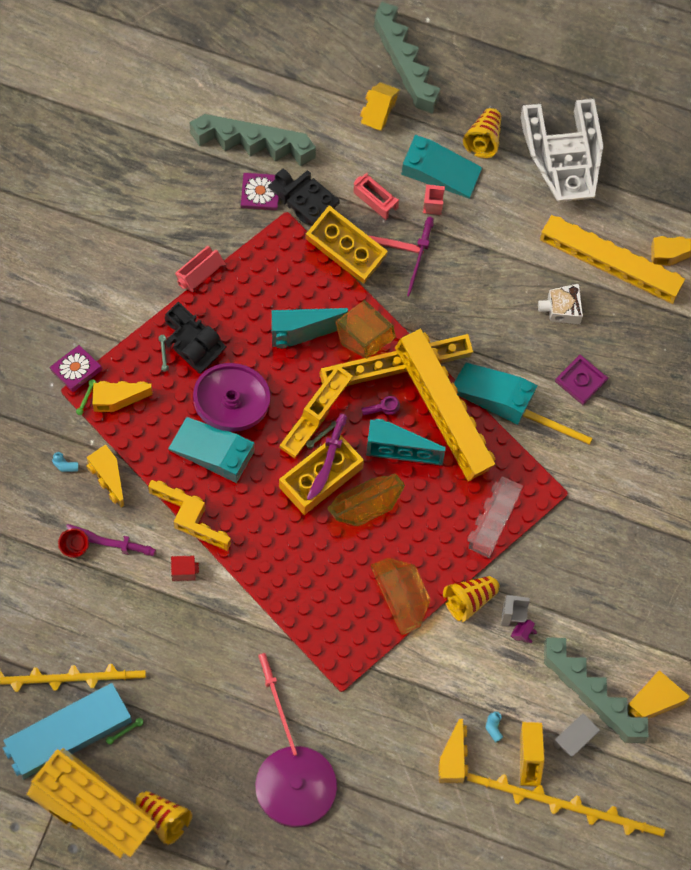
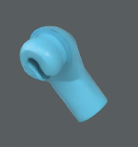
(64, 466)
(492, 726)

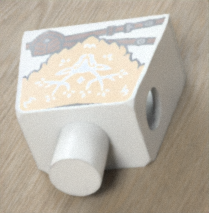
(563, 305)

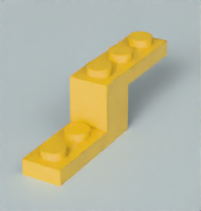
(316, 411)
(189, 514)

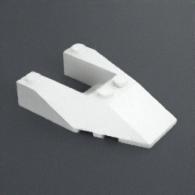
(566, 160)

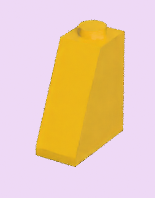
(657, 697)
(531, 754)

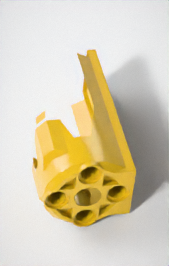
(84, 798)

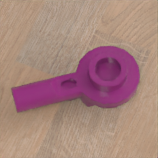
(389, 405)

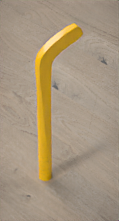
(558, 427)

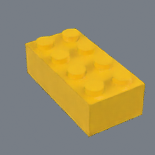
(346, 244)
(299, 480)

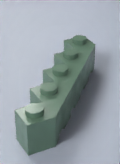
(405, 57)
(253, 137)
(593, 692)

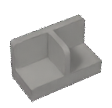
(514, 609)
(576, 735)

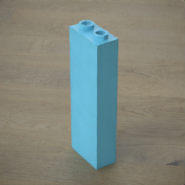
(68, 729)

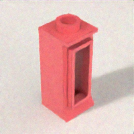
(433, 199)
(372, 201)
(199, 268)

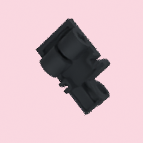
(303, 195)
(191, 339)

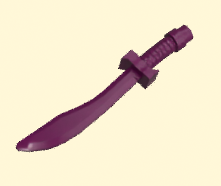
(423, 243)
(333, 443)
(124, 545)

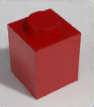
(184, 568)

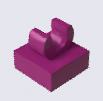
(523, 630)

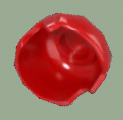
(73, 543)

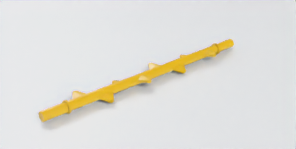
(73, 675)
(574, 805)

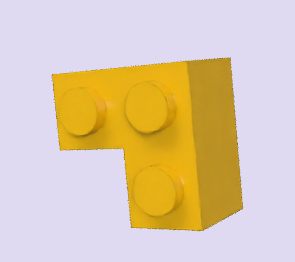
(379, 103)

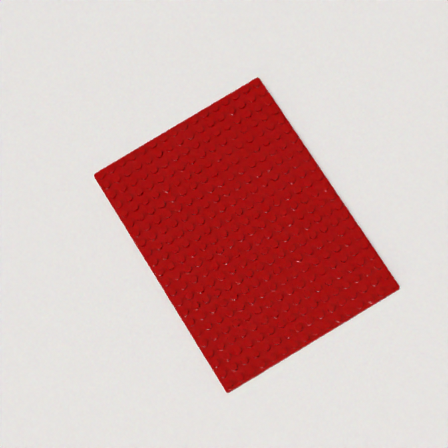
(296, 566)

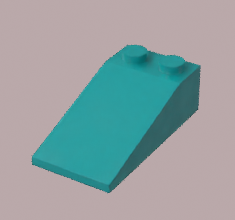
(439, 166)
(301, 325)
(495, 391)
(394, 442)
(213, 448)

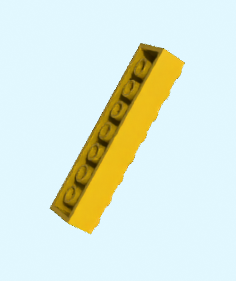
(445, 405)

